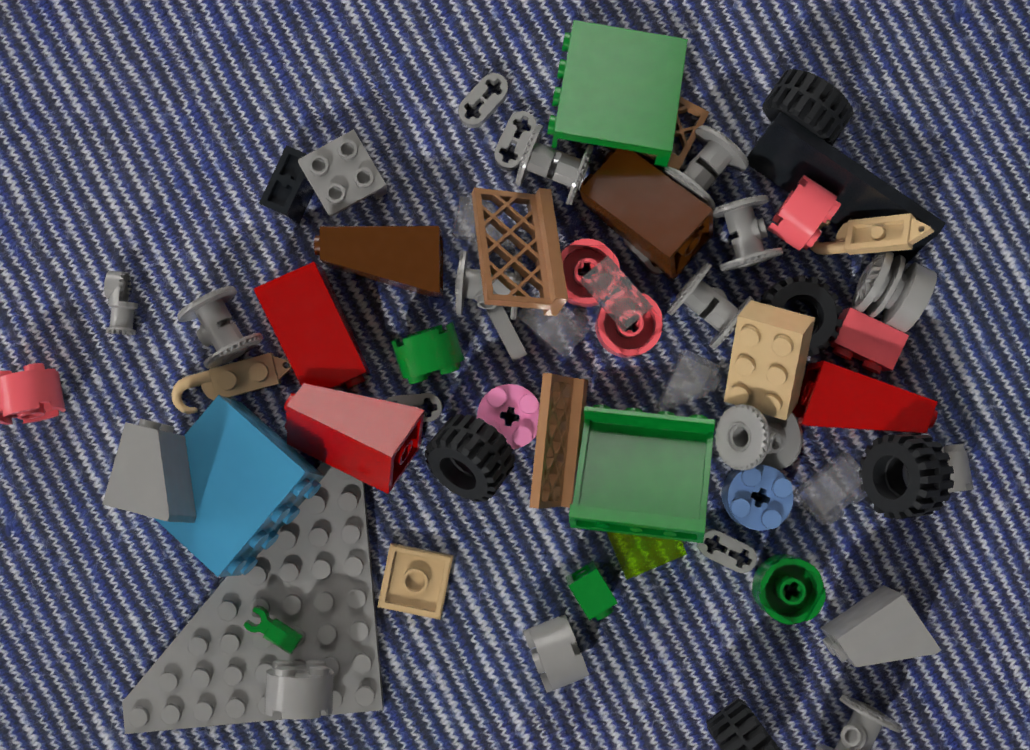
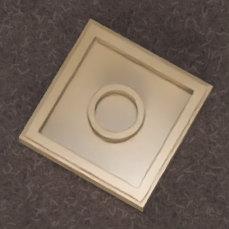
(415, 581)

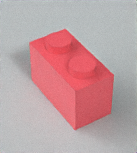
(868, 341)

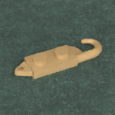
(874, 235)
(232, 379)

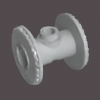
(553, 164)
(708, 164)
(750, 230)
(470, 286)
(709, 304)
(216, 327)
(753, 438)
(862, 727)

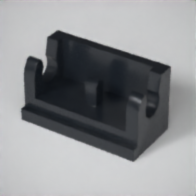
(288, 188)

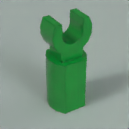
(274, 631)

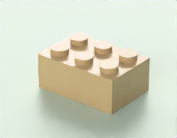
(768, 359)

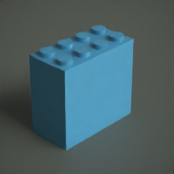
(242, 487)

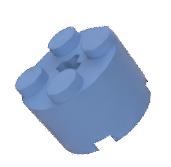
(762, 514)

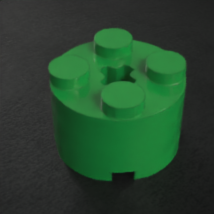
(428, 352)
(807, 585)

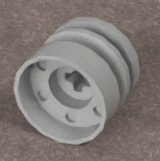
(896, 291)

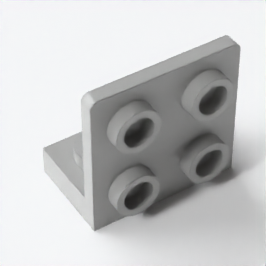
(342, 173)

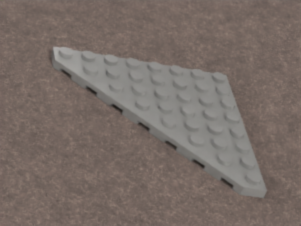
(309, 579)

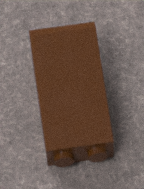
(648, 210)
(387, 254)

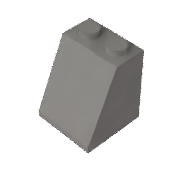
(152, 474)
(878, 631)

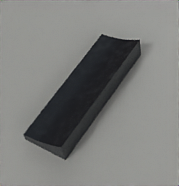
(791, 150)

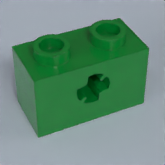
(591, 591)

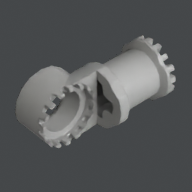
(122, 311)

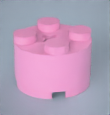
(524, 405)

